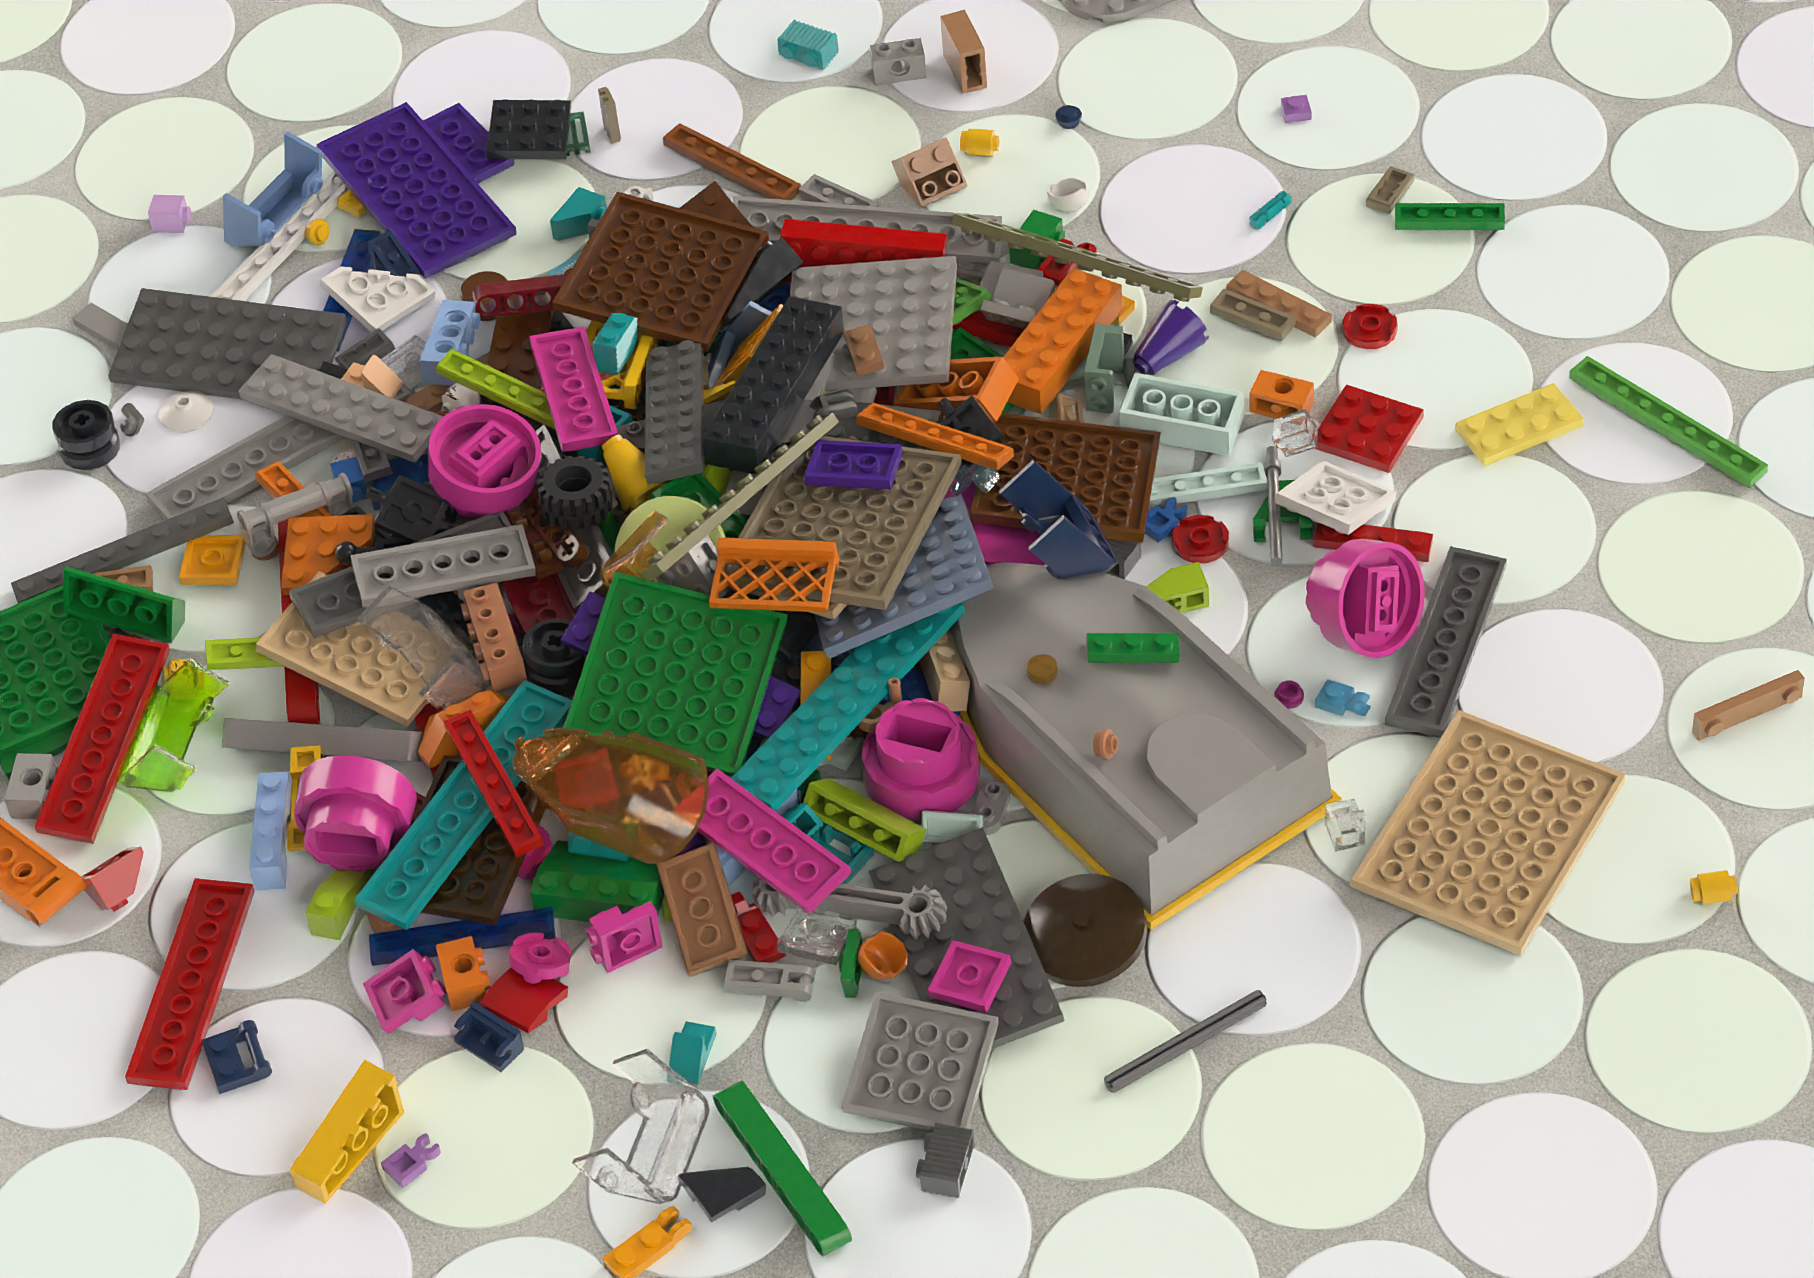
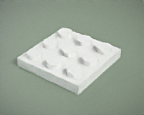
(1335, 497)

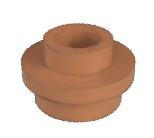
(1105, 744)

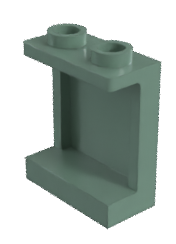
(1103, 360)

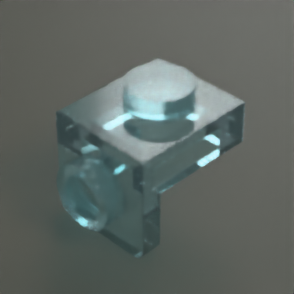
(982, 476)

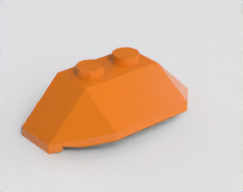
(436, 741)

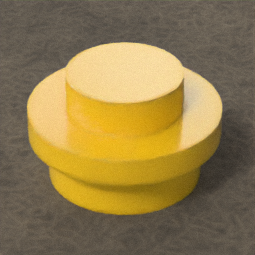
(317, 232)

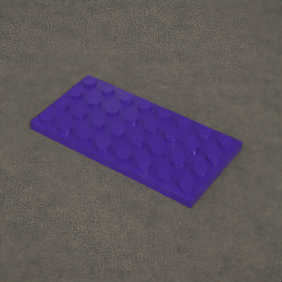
(416, 189)

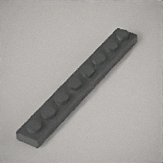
(130, 548)

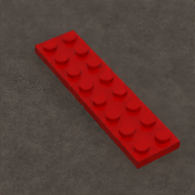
(102, 739)
(190, 984)

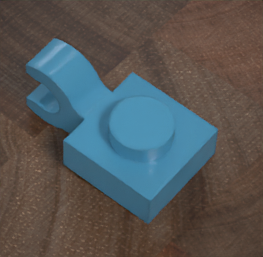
(1340, 697)

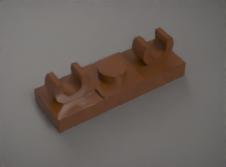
(543, 556)

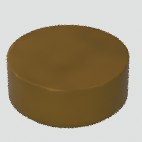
(1042, 669)

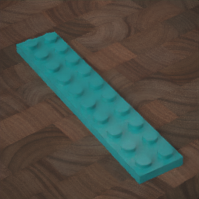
(838, 708)
(455, 814)

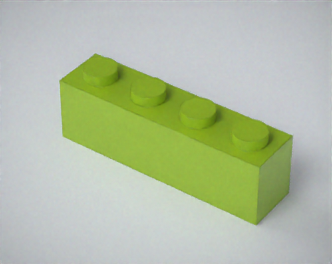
(864, 819)

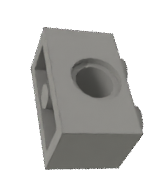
(898, 61)
(29, 784)

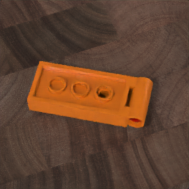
(32, 878)

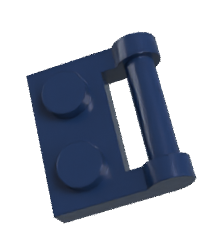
(227, 1062)

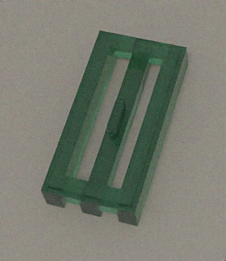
(576, 146)

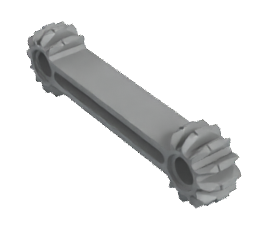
(913, 912)

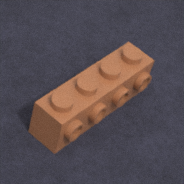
(494, 637)

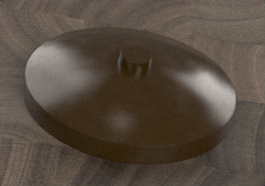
(1086, 929)

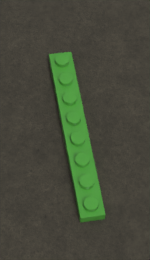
(1668, 421)

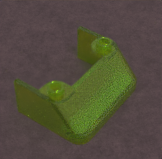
(168, 727)

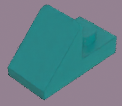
(691, 1050)

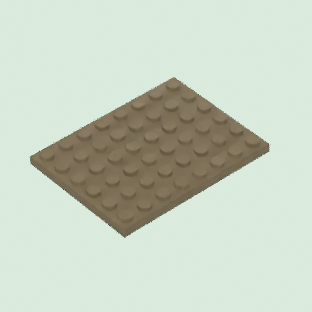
(871, 527)

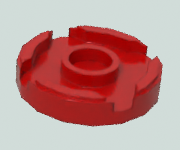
(1370, 326)
(1200, 539)

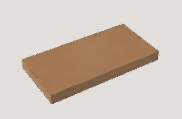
(702, 909)

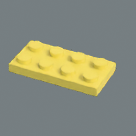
(1519, 424)

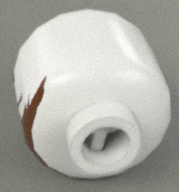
(457, 397)

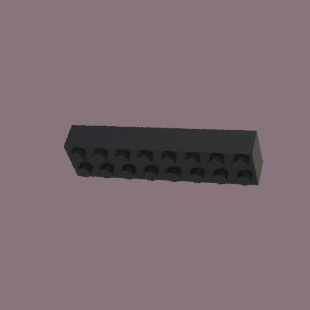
(773, 385)

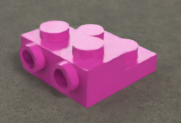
(623, 937)
(405, 991)

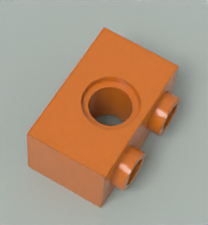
(1280, 395)
(462, 972)

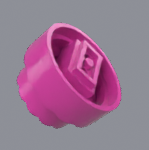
(483, 459)
(1366, 596)
(920, 759)
(353, 811)

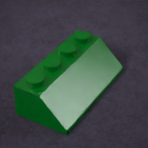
(122, 605)

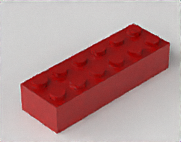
(848, 244)

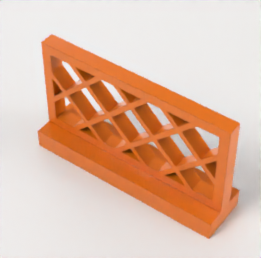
(777, 556)

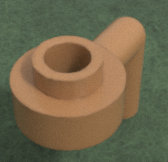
(870, 722)

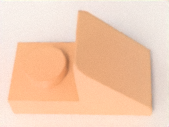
(374, 376)

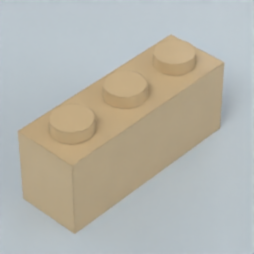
(946, 674)

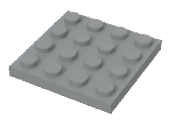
(919, 1063)

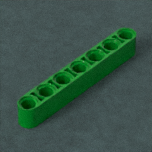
(782, 1168)

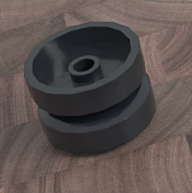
(86, 434)
(548, 660)

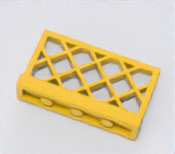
(634, 377)

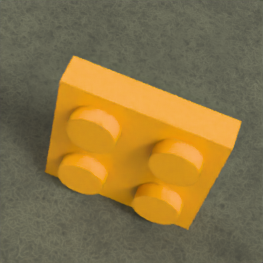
(213, 560)

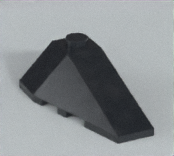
(765, 276)

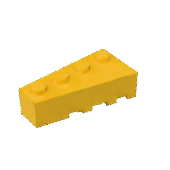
(348, 1132)

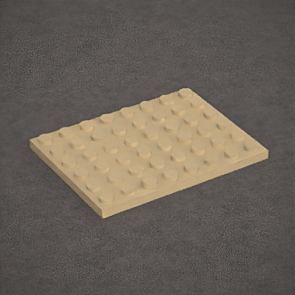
(1488, 832)

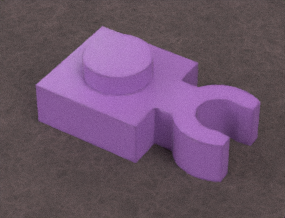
(408, 1162)

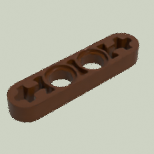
(551, 533)

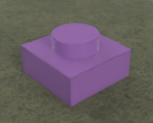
(1296, 108)

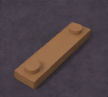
(1748, 705)

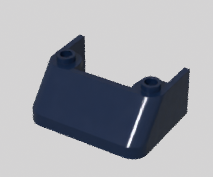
(1070, 536)

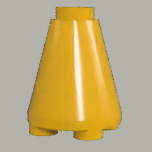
(627, 472)

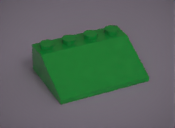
(587, 885)

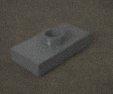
(374, 344)

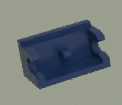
(488, 1037)

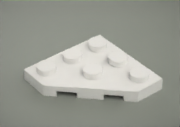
(377, 296)

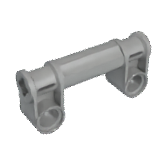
(258, 523)

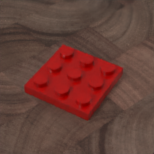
(1368, 428)

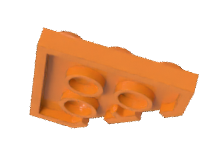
(313, 544)

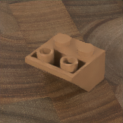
(930, 172)

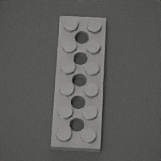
(452, 551)

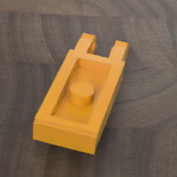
(647, 1245)

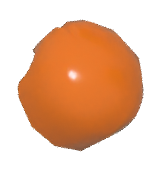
(882, 956)

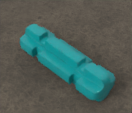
(1270, 209)

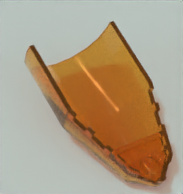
(617, 789)

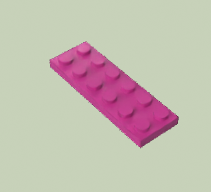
(573, 389)
(769, 844)

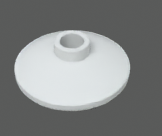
(186, 411)

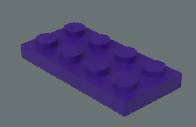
(466, 141)

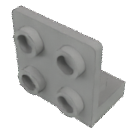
(1017, 298)
(694, 569)

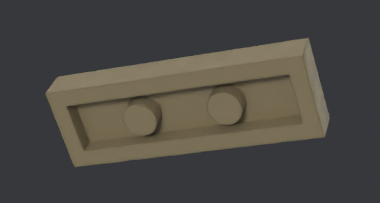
(1252, 314)

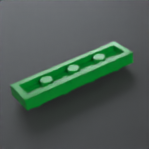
(1449, 216)

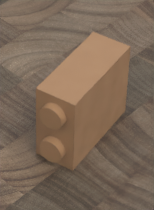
(963, 51)

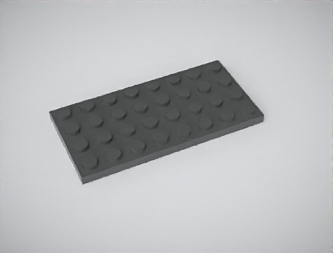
(217, 342)
(980, 915)

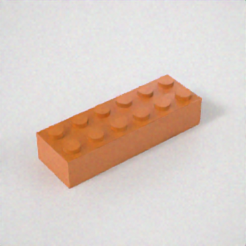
(1060, 337)

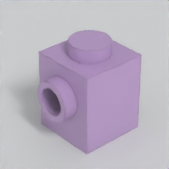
(169, 213)

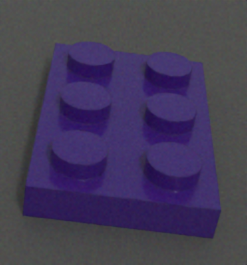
(853, 464)

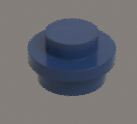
(1068, 116)

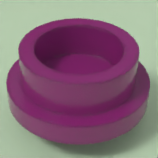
(1289, 694)

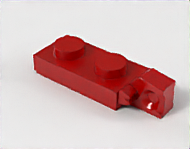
(756, 931)

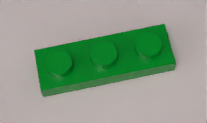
(1132, 648)

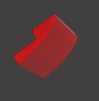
(522, 1002)

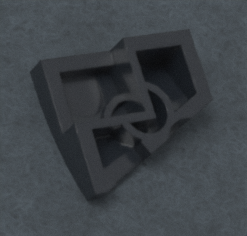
(723, 1189)

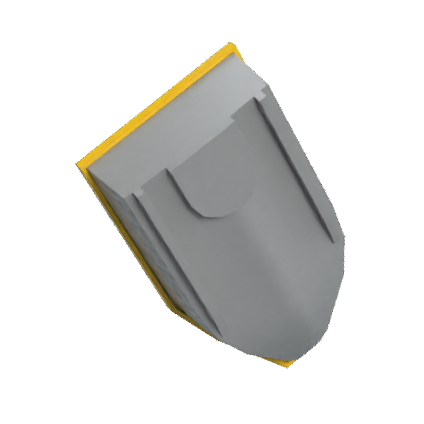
(1204, 755)

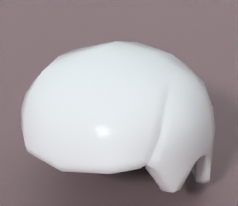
(1069, 194)

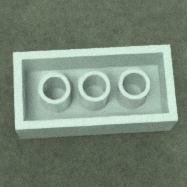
(1184, 413)

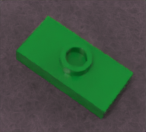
(849, 965)

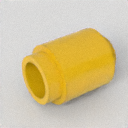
(979, 142)
(1713, 887)

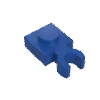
(1162, 521)

